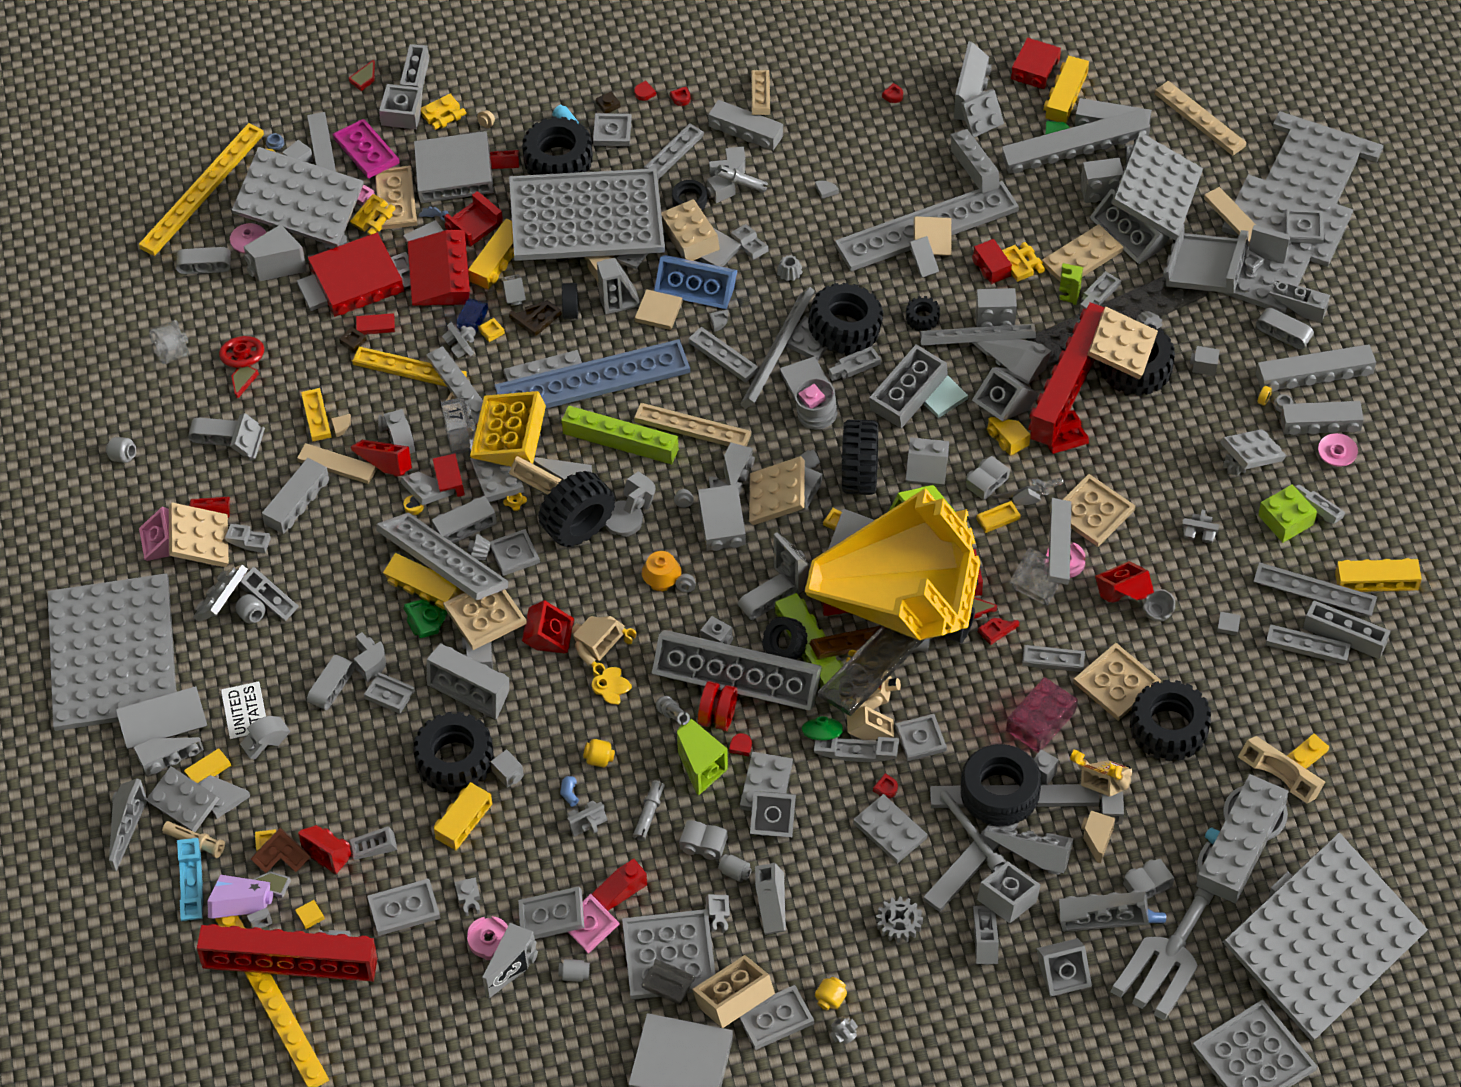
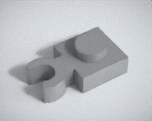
(469, 894)
(718, 910)

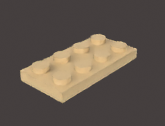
(1086, 251)

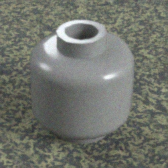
(121, 449)
(250, 608)

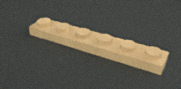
(1200, 118)
(691, 425)

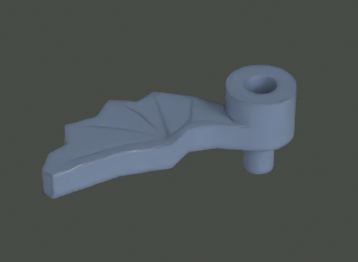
(431, 212)

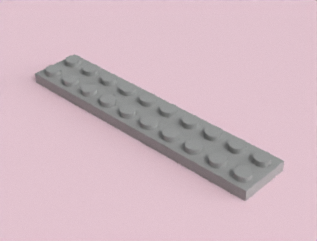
(894, 236)

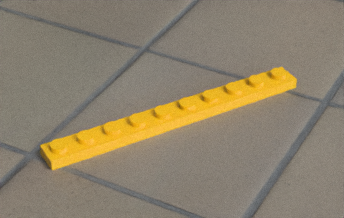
(201, 189)
(283, 1020)

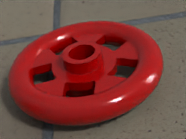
(241, 350)

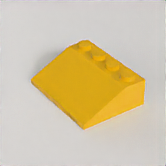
(508, 427)

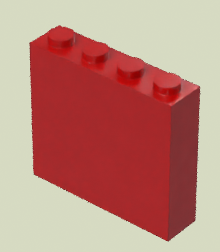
(356, 274)

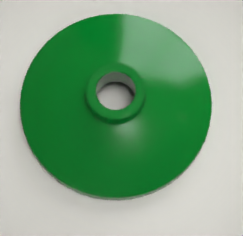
(822, 728)

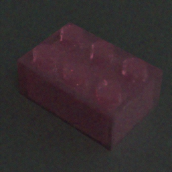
(1041, 714)

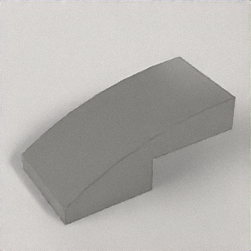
(749, 242)
(402, 264)
(245, 538)

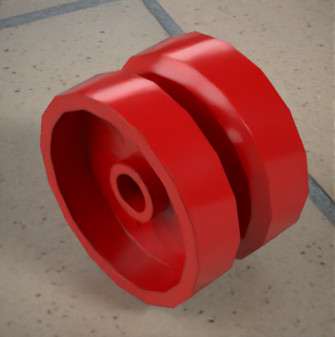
(717, 706)

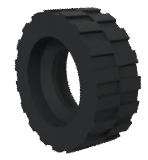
(798, 637)

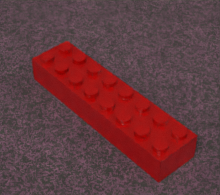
(1066, 379)
(287, 952)

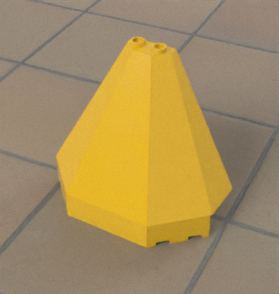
(904, 570)

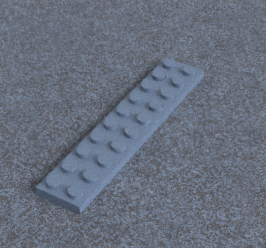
(603, 374)

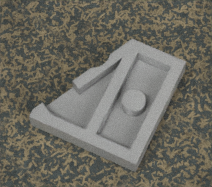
(424, 488)
(229, 794)

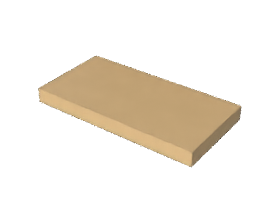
(396, 188)

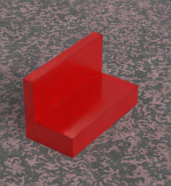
(448, 474)

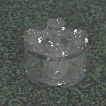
(169, 342)

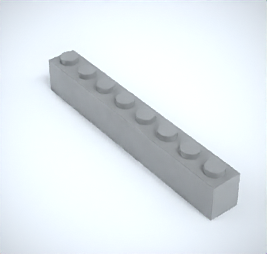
(1075, 141)

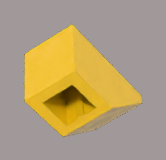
(1009, 434)

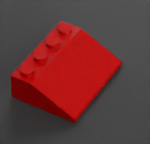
(439, 269)

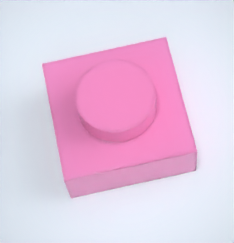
(364, 195)
(812, 396)

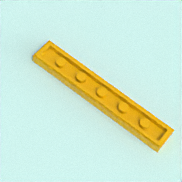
(397, 365)

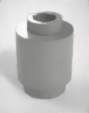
(734, 867)
(574, 970)

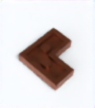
(280, 846)

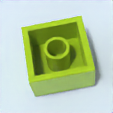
(1287, 513)

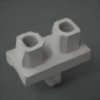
(454, 335)
(1208, 529)
(587, 819)

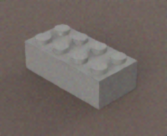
(908, 386)

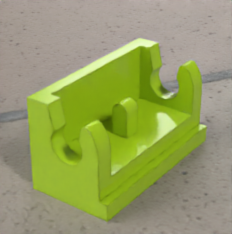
(1070, 282)

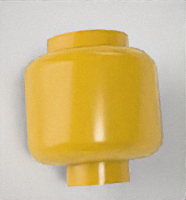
(598, 753)
(830, 993)

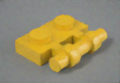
(442, 112)
(369, 212)
(1020, 266)

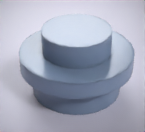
(274, 141)

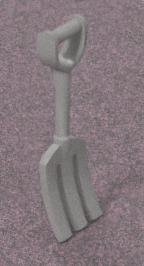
(1169, 953)

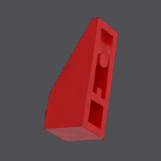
(385, 456)
(621, 885)

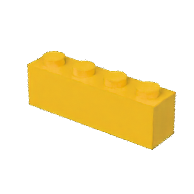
(1066, 89)
(493, 257)
(1379, 575)
(420, 580)

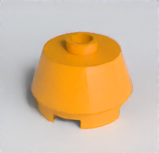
(661, 570)

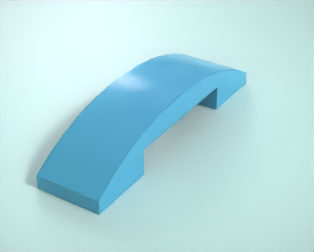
(190, 879)

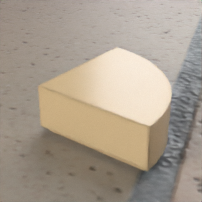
(341, 424)

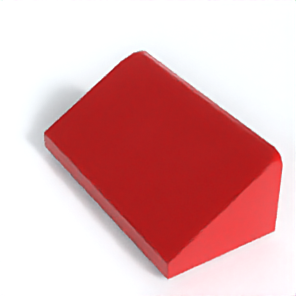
(504, 159)
(215, 504)

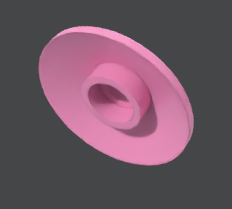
(244, 235)
(1340, 444)

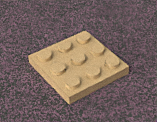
(1122, 343)
(777, 490)
(1097, 510)
(198, 535)
(484, 618)
(1115, 680)

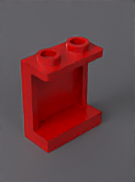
(1035, 63)
(476, 219)

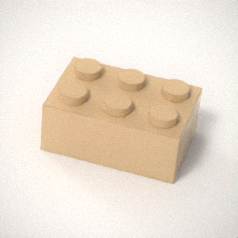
(690, 231)
(733, 991)

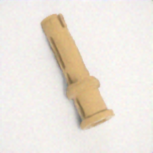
(206, 843)

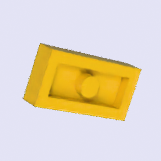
(1309, 751)

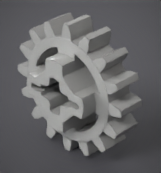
(899, 919)

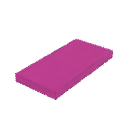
(366, 148)

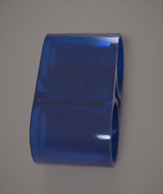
(472, 314)

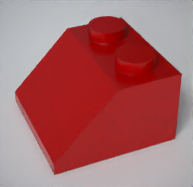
(548, 628)
(325, 847)

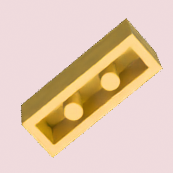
(462, 816)

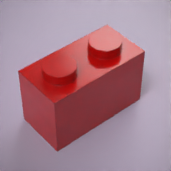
(992, 261)

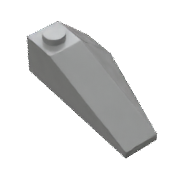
(1021, 357)
(126, 812)
(1046, 852)

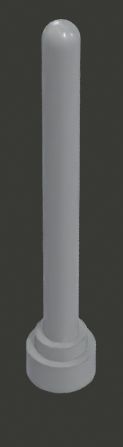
(994, 860)

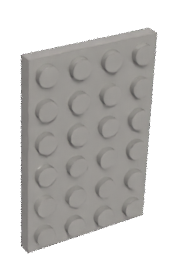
(1157, 186)
(298, 196)

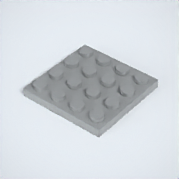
(674, 938)
(1254, 1051)

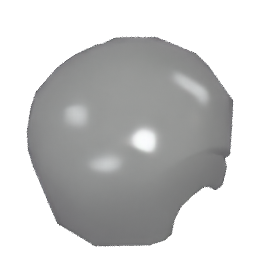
(1159, 605)

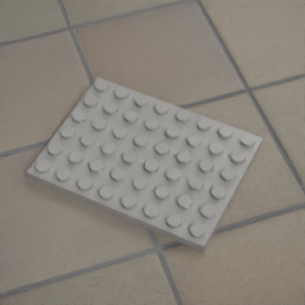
(586, 214)
(109, 648)
(1325, 936)

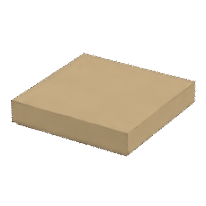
(938, 233)
(658, 309)

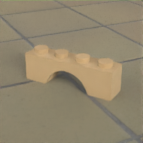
(1265, 757)

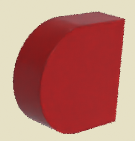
(644, 91)
(893, 94)
(680, 96)
(741, 745)
(886, 786)

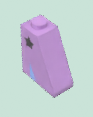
(238, 897)

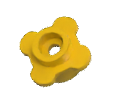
(515, 505)

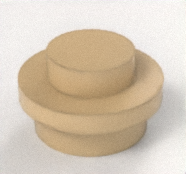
(485, 118)

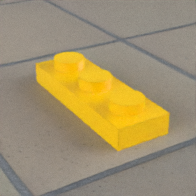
(316, 414)

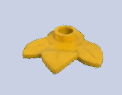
(613, 686)

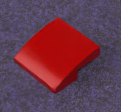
(1070, 434)

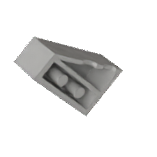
(615, 288)

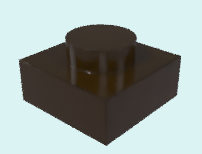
(608, 102)
(353, 339)

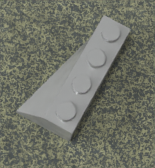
(1104, 911)

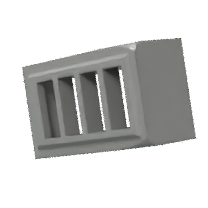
(375, 849)

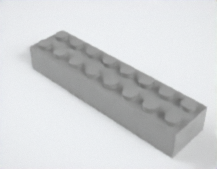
(749, 670)

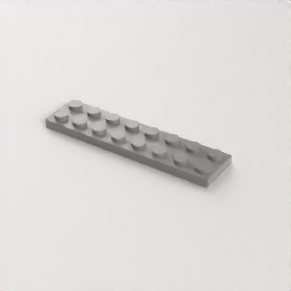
(442, 556)

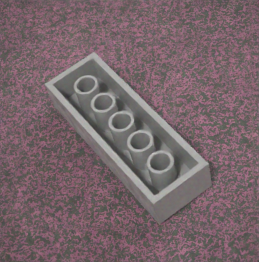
(1242, 838)

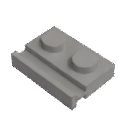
(247, 437)
(389, 692)

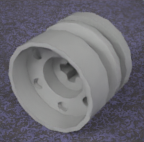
(824, 413)

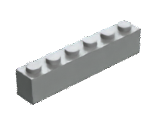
(1316, 368)

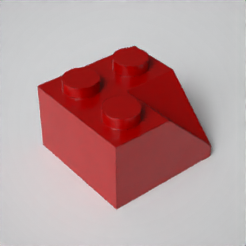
(1124, 580)

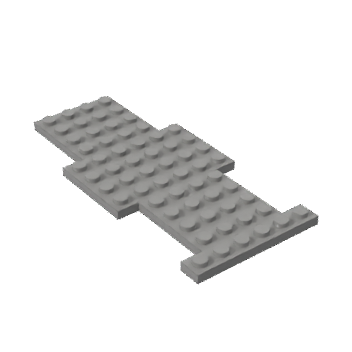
(1304, 177)

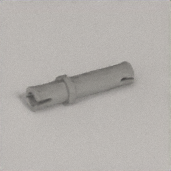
(733, 175)
(651, 803)

